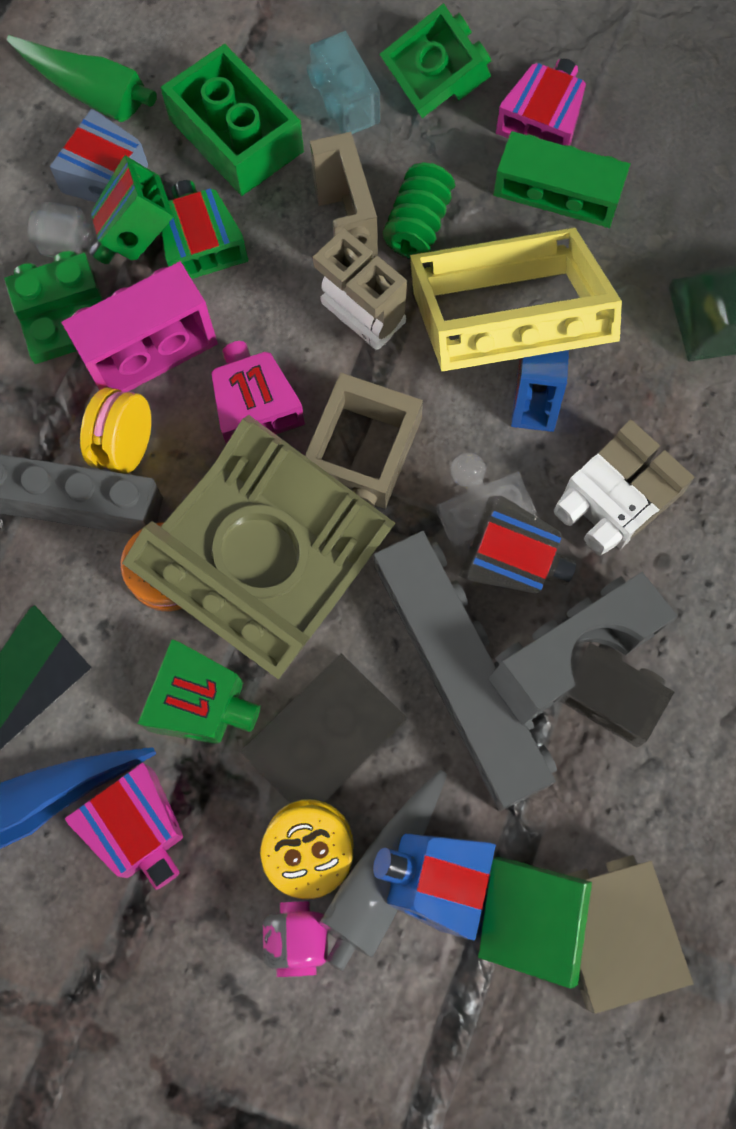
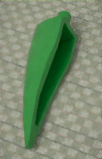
(90, 79)

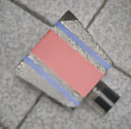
(515, 549)

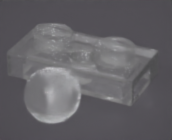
(463, 512)

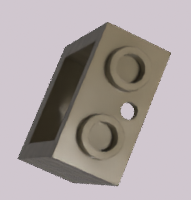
(379, 404)

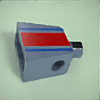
(93, 156)

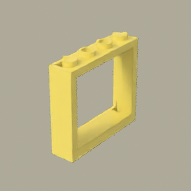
(520, 331)

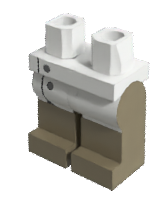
(358, 289)
(609, 501)

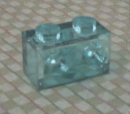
(344, 83)

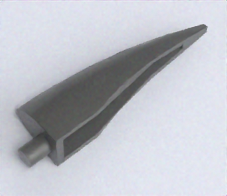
(360, 908)

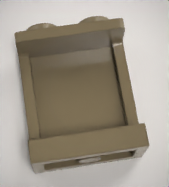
(341, 178)
(628, 938)

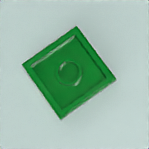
(535, 921)

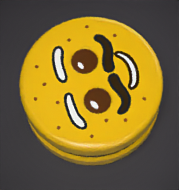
(307, 849)

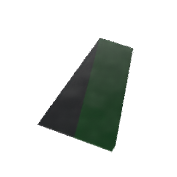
(34, 672)

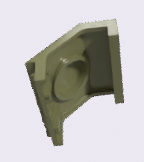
(261, 547)

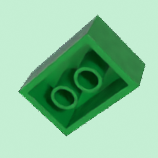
(233, 119)

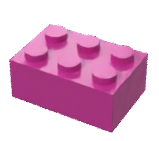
(142, 330)

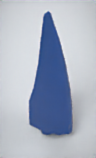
(40, 794)

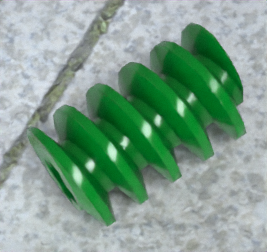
(418, 209)

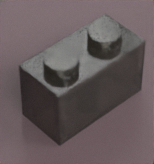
(617, 694)

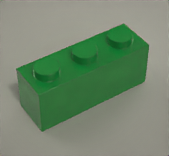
(560, 179)

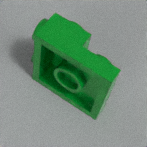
(437, 60)
(47, 297)

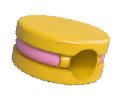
(115, 430)

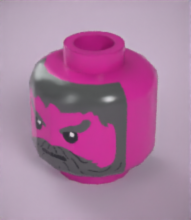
(294, 940)

